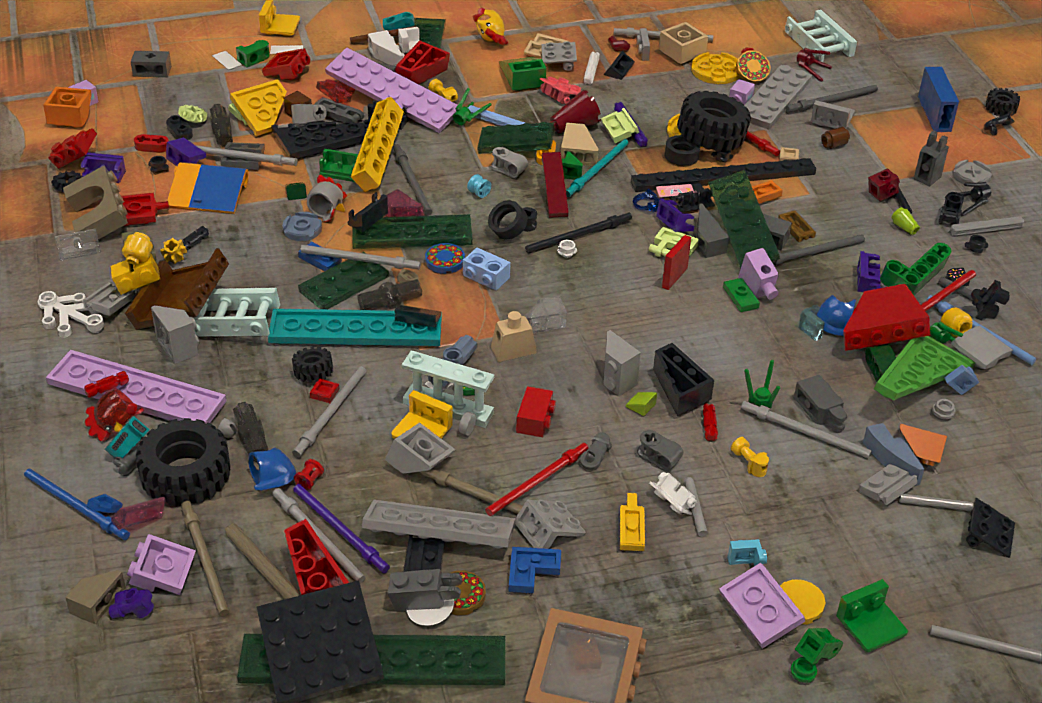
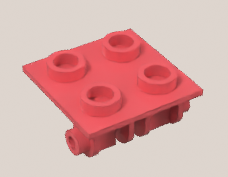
(559, 89)

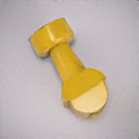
(448, 93)
(756, 462)

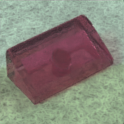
(139, 513)

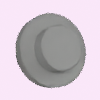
(944, 409)

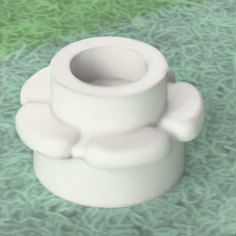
(566, 248)

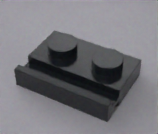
(424, 554)

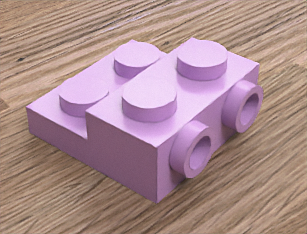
(160, 565)

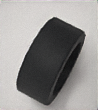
(682, 158)
(515, 227)

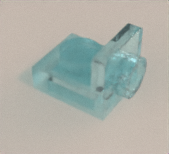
(810, 323)

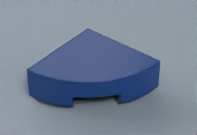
(104, 504)

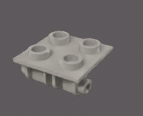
(559, 53)

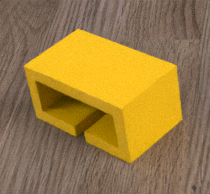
(143, 274)

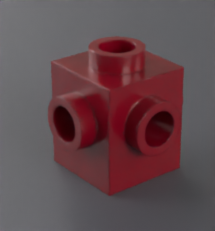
(883, 184)

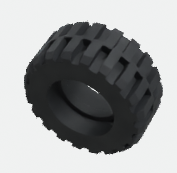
(714, 121)
(180, 441)

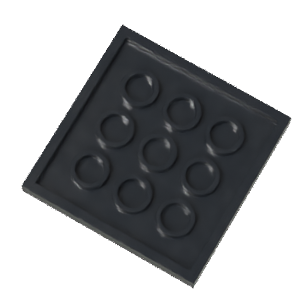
(319, 643)

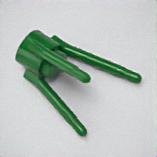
(463, 113)
(941, 333)
(762, 395)

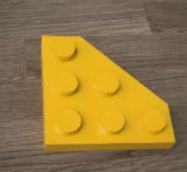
(260, 105)

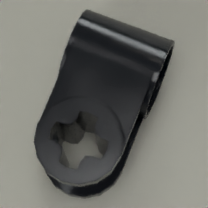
(952, 208)

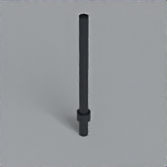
(612, 221)

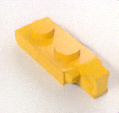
(632, 525)

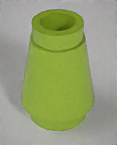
(905, 220)

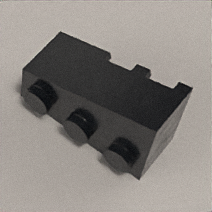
(681, 379)

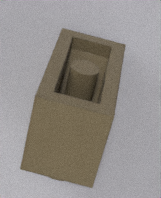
(94, 595)

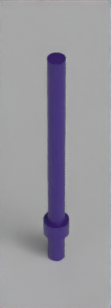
(369, 554)

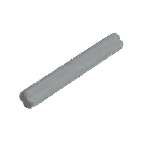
(986, 226)

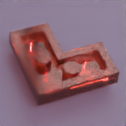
(336, 90)

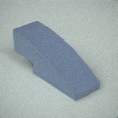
(892, 450)

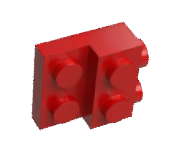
(287, 64)
(72, 148)

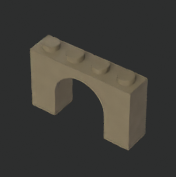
(93, 187)

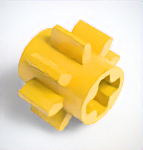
(173, 250)

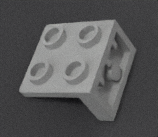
(831, 115)
(545, 520)

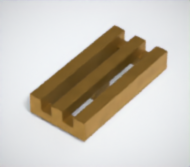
(798, 226)

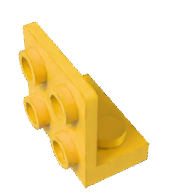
(276, 23)

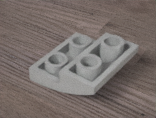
(981, 347)

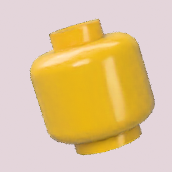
(137, 248)
(957, 319)

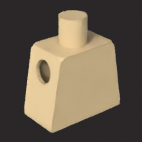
(513, 338)

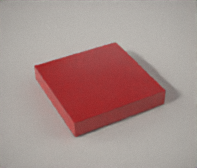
(676, 262)

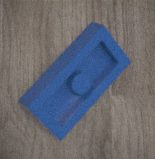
(321, 262)

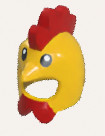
(492, 28)

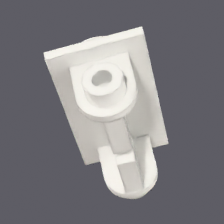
(679, 500)

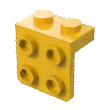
(430, 412)

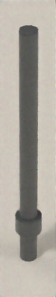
(804, 104)
(402, 158)
(819, 248)

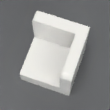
(408, 38)

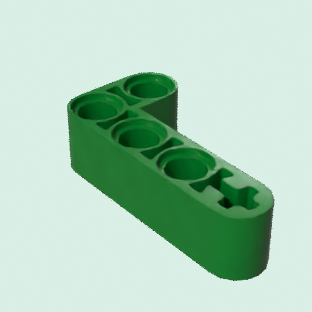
(920, 272)

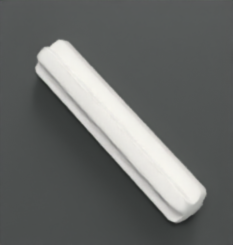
(591, 68)

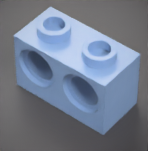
(486, 268)

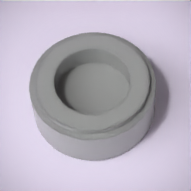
(467, 423)

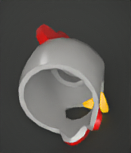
(324, 197)

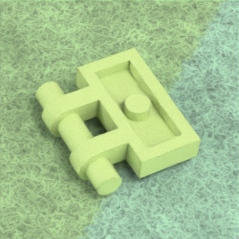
(667, 239)

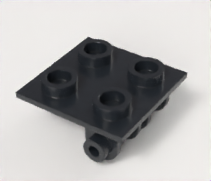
(690, 200)
(991, 528)

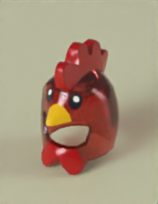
(110, 414)

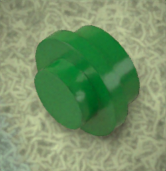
(803, 670)

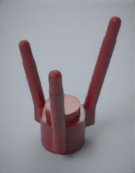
(806, 57)

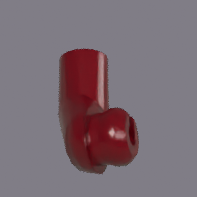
(618, 45)

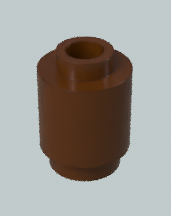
(835, 137)

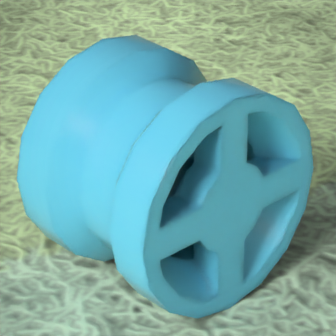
(479, 186)

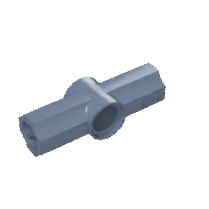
(458, 353)

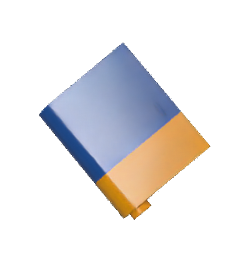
(207, 187)

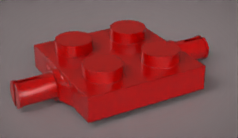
(142, 208)

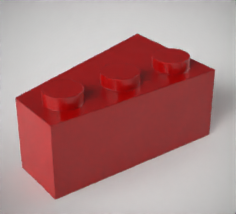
(423, 62)

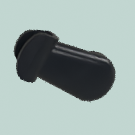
(994, 123)

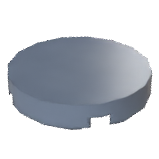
(302, 226)

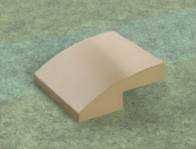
(534, 47)

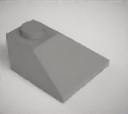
(417, 450)

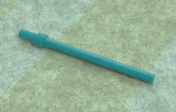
(579, 183)

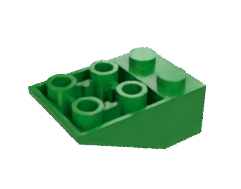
(524, 72)

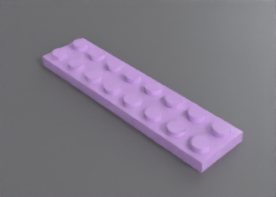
(382, 83)
(154, 393)

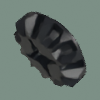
(59, 180)

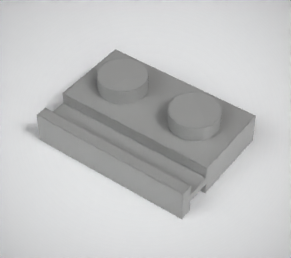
(108, 299)
(888, 484)

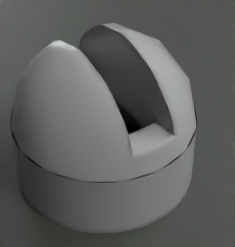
(228, 428)

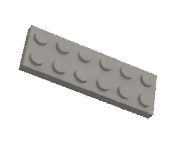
(778, 91)
(439, 523)

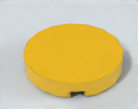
(806, 598)

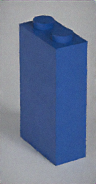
(938, 99)

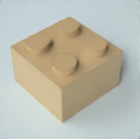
(683, 42)

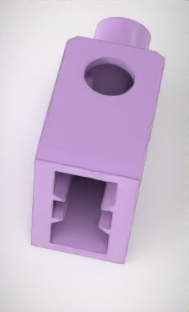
(759, 274)

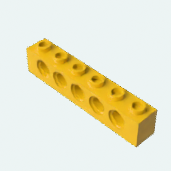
(377, 144)

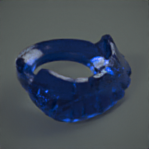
(651, 206)

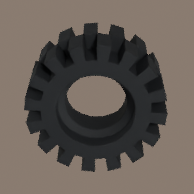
(1002, 101)
(312, 364)

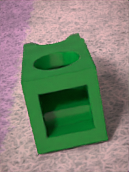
(253, 53)
(818, 644)

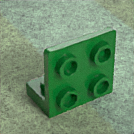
(869, 617)

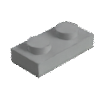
(643, 44)

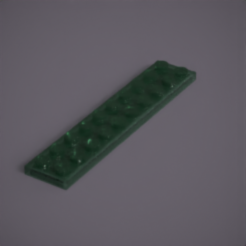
(408, 660)

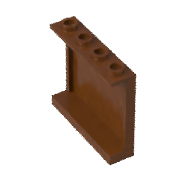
(177, 289)

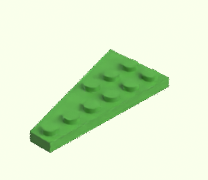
(919, 366)

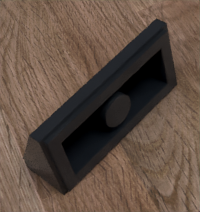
(620, 66)
(417, 315)

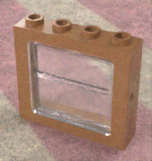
(586, 660)

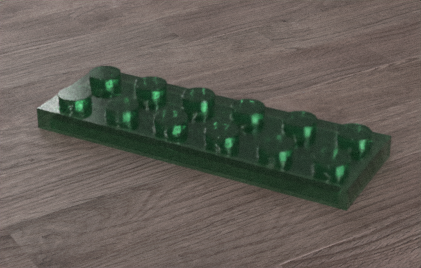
(742, 216)
(415, 232)

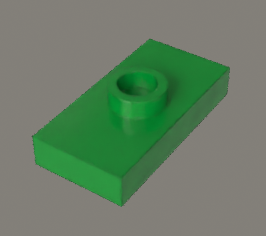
(741, 295)

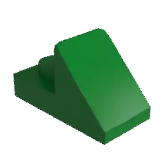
(572, 167)

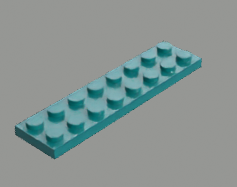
(348, 328)

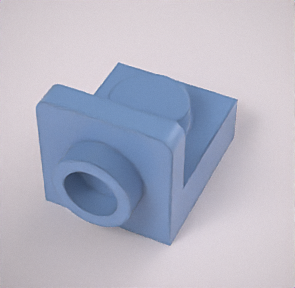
(962, 379)

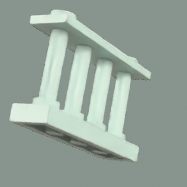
(826, 26)
(241, 300)
(454, 373)

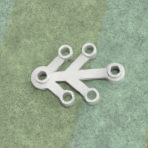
(49, 301)

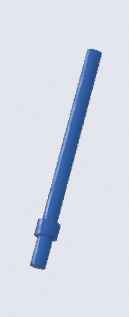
(104, 522)

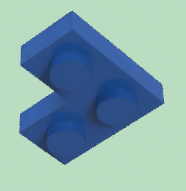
(531, 561)

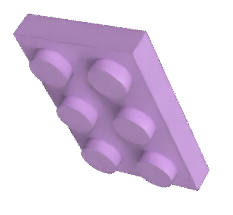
(762, 605)

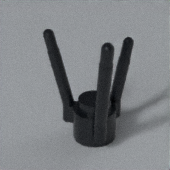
(980, 192)

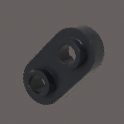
(179, 127)

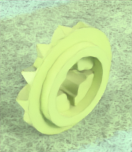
(192, 113)

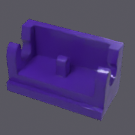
(183, 151)
(112, 162)
(673, 217)
(868, 273)

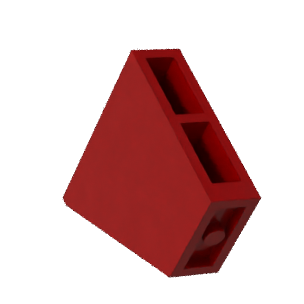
(885, 317)

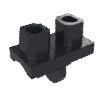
(986, 299)

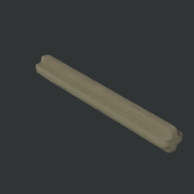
(261, 562)

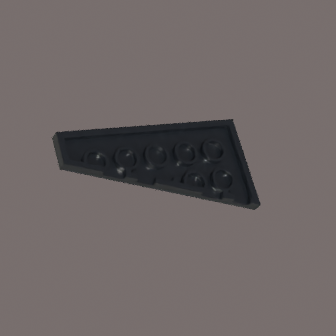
(318, 136)

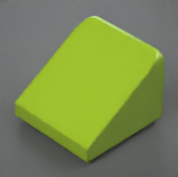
(642, 402)

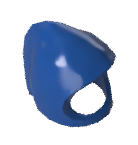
(835, 314)
(273, 471)

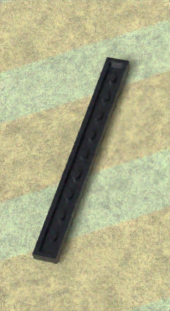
(755, 172)

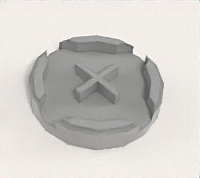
(972, 172)

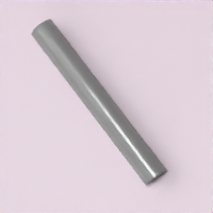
(936, 502)
(696, 510)

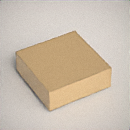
(788, 154)

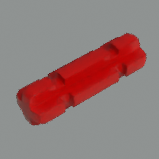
(106, 384)
(710, 422)

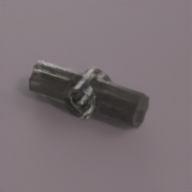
(221, 125)
(389, 295)
(249, 429)

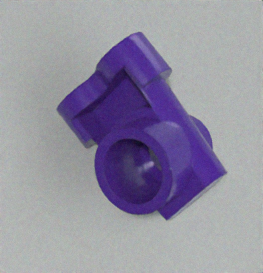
(131, 601)

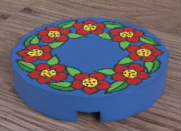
(444, 258)

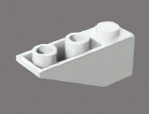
(384, 48)

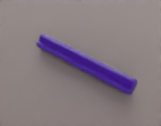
(640, 137)

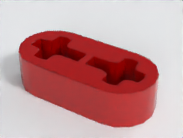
(151, 143)

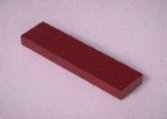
(554, 184)

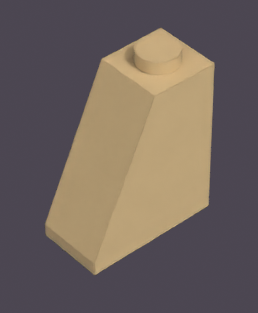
(580, 144)

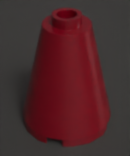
(578, 110)

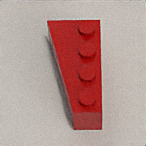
(311, 559)

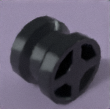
(531, 221)

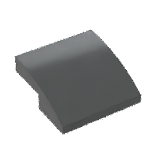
(243, 163)

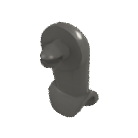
(594, 455)
(127, 464)

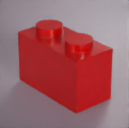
(535, 412)

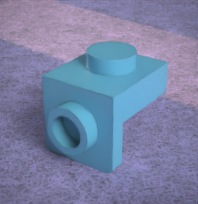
(746, 552)

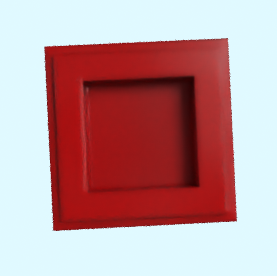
(324, 390)

